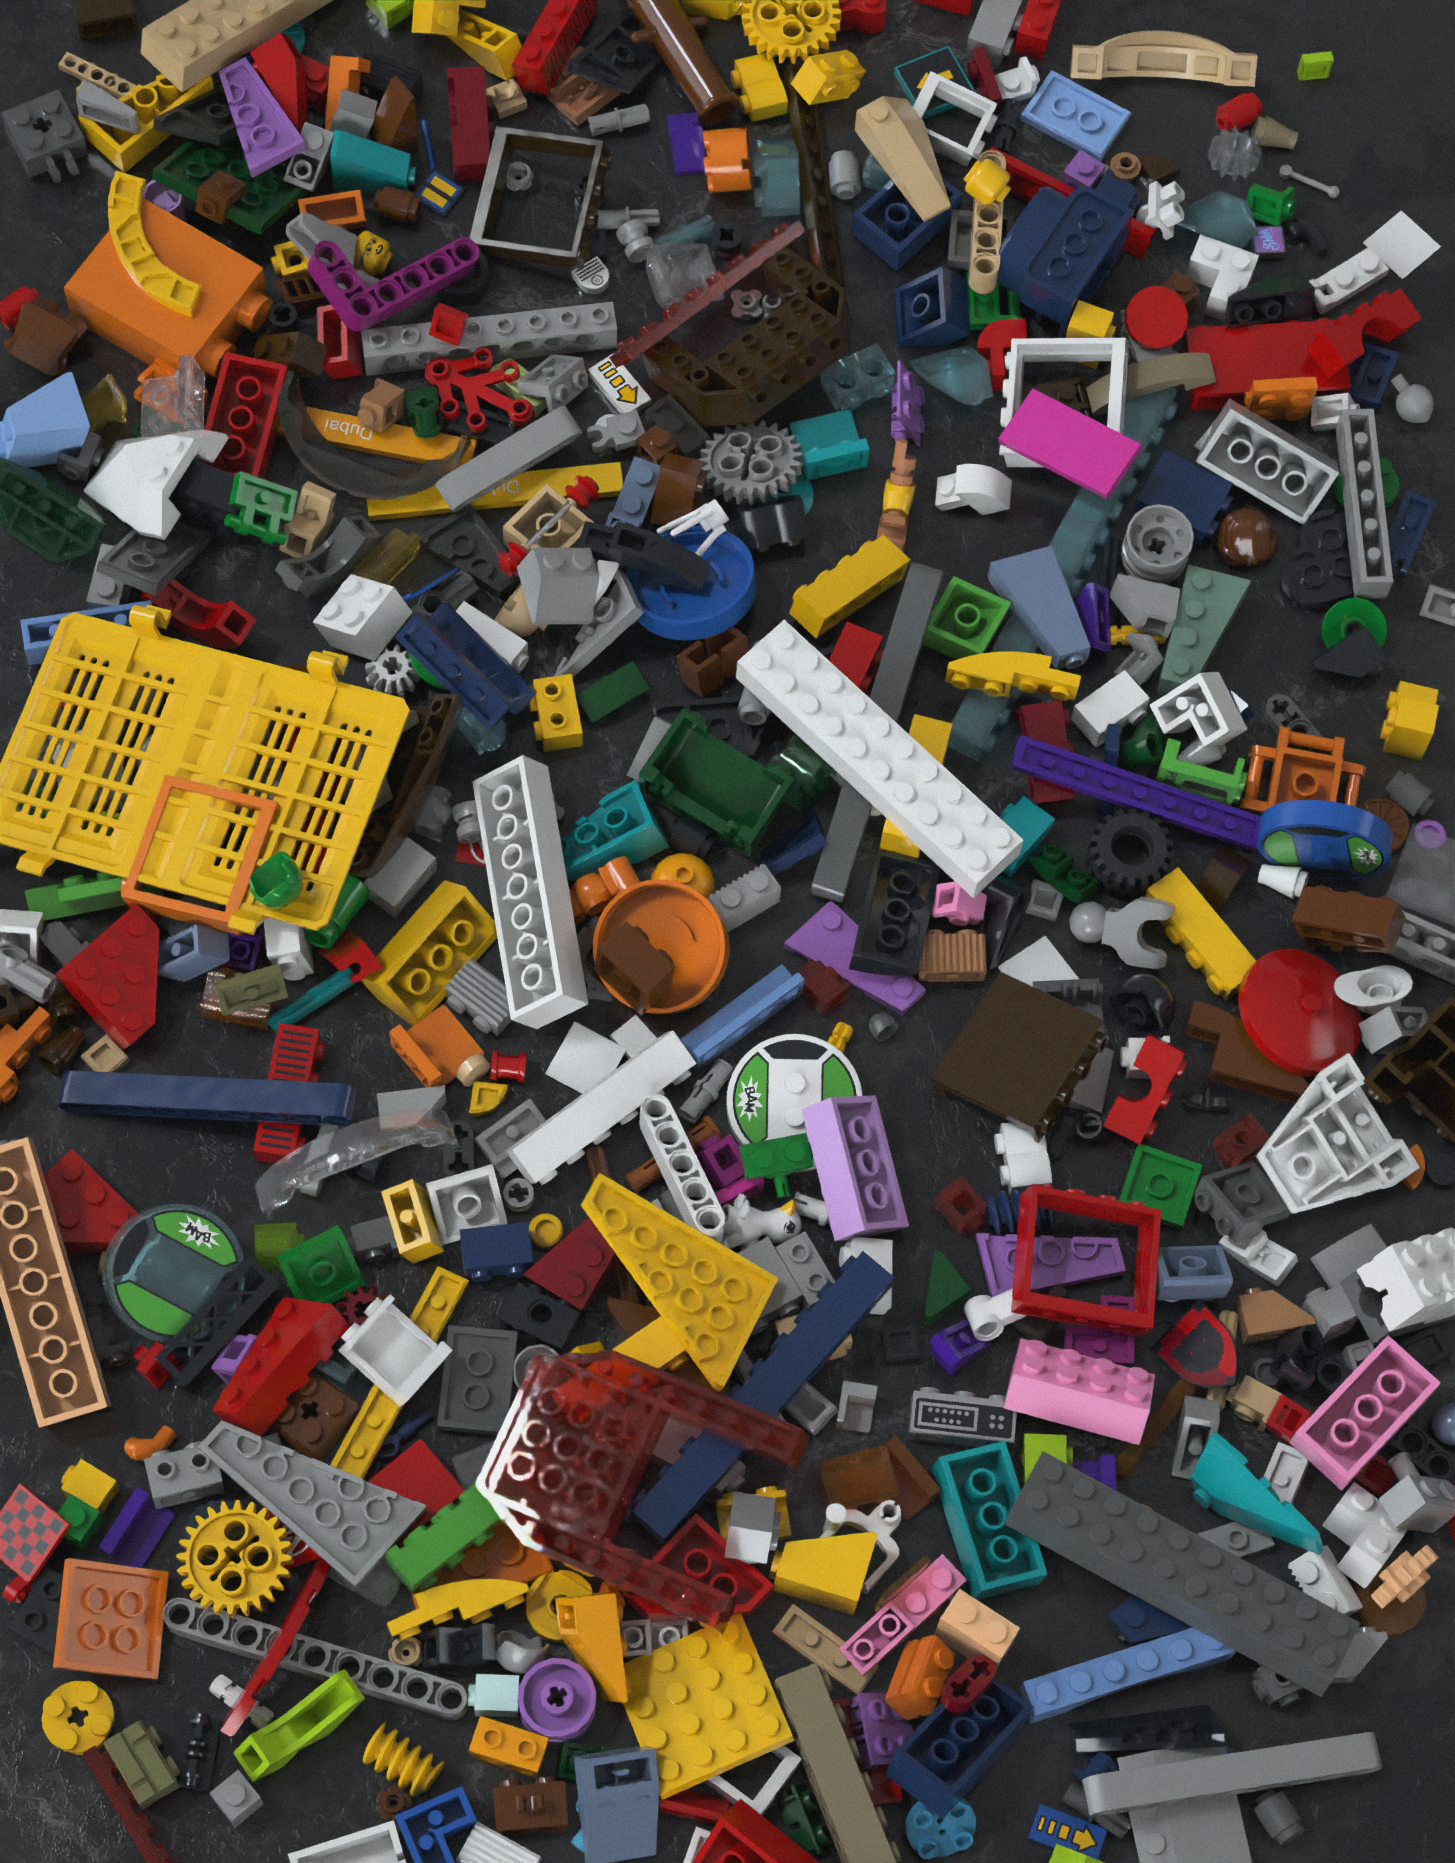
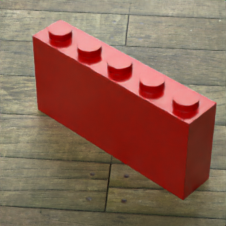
(1257, 354)

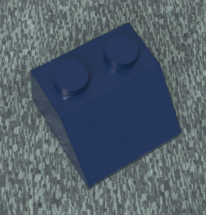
(932, 309)

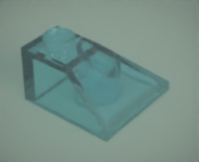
(1221, 218)
(958, 373)

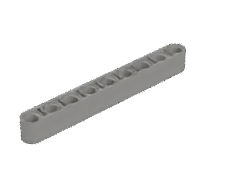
(335, 1657)
(1231, 1774)

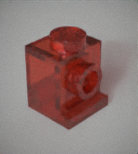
(823, 986)
(1250, 1131)
(961, 1194)

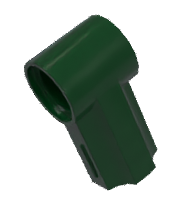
(1144, 745)

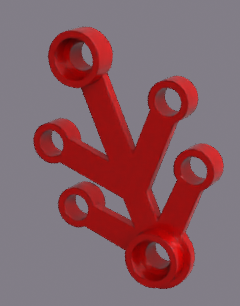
(476, 387)

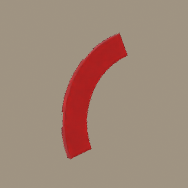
(278, 1647)

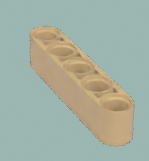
(986, 238)

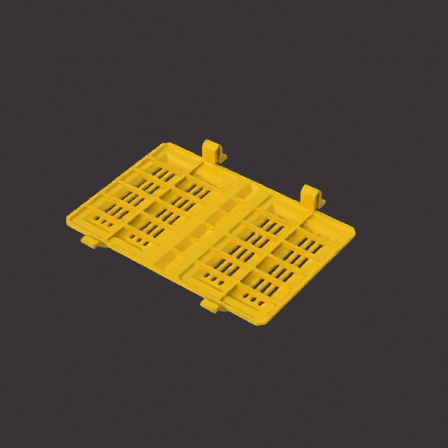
(204, 735)

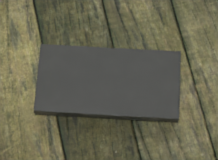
(153, 562)

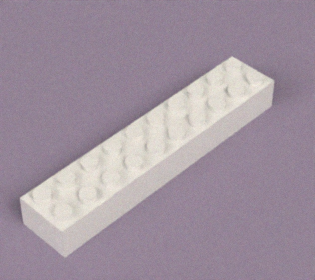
(879, 758)

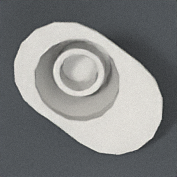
(1374, 988)

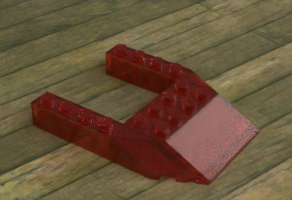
(578, 1455)

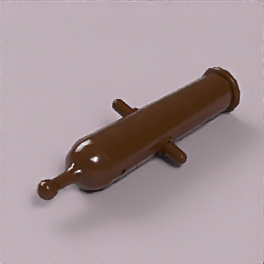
(686, 56)

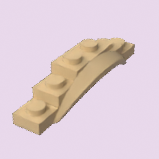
(1164, 55)

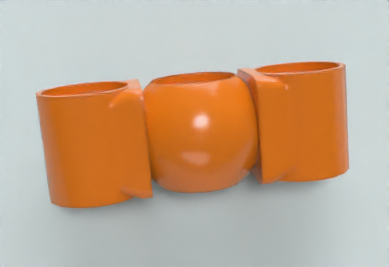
(594, 891)

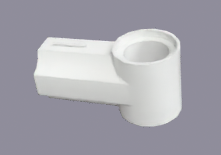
(990, 1315)

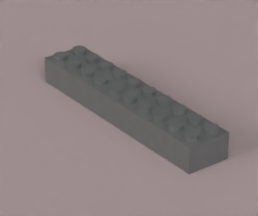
(1182, 1574)

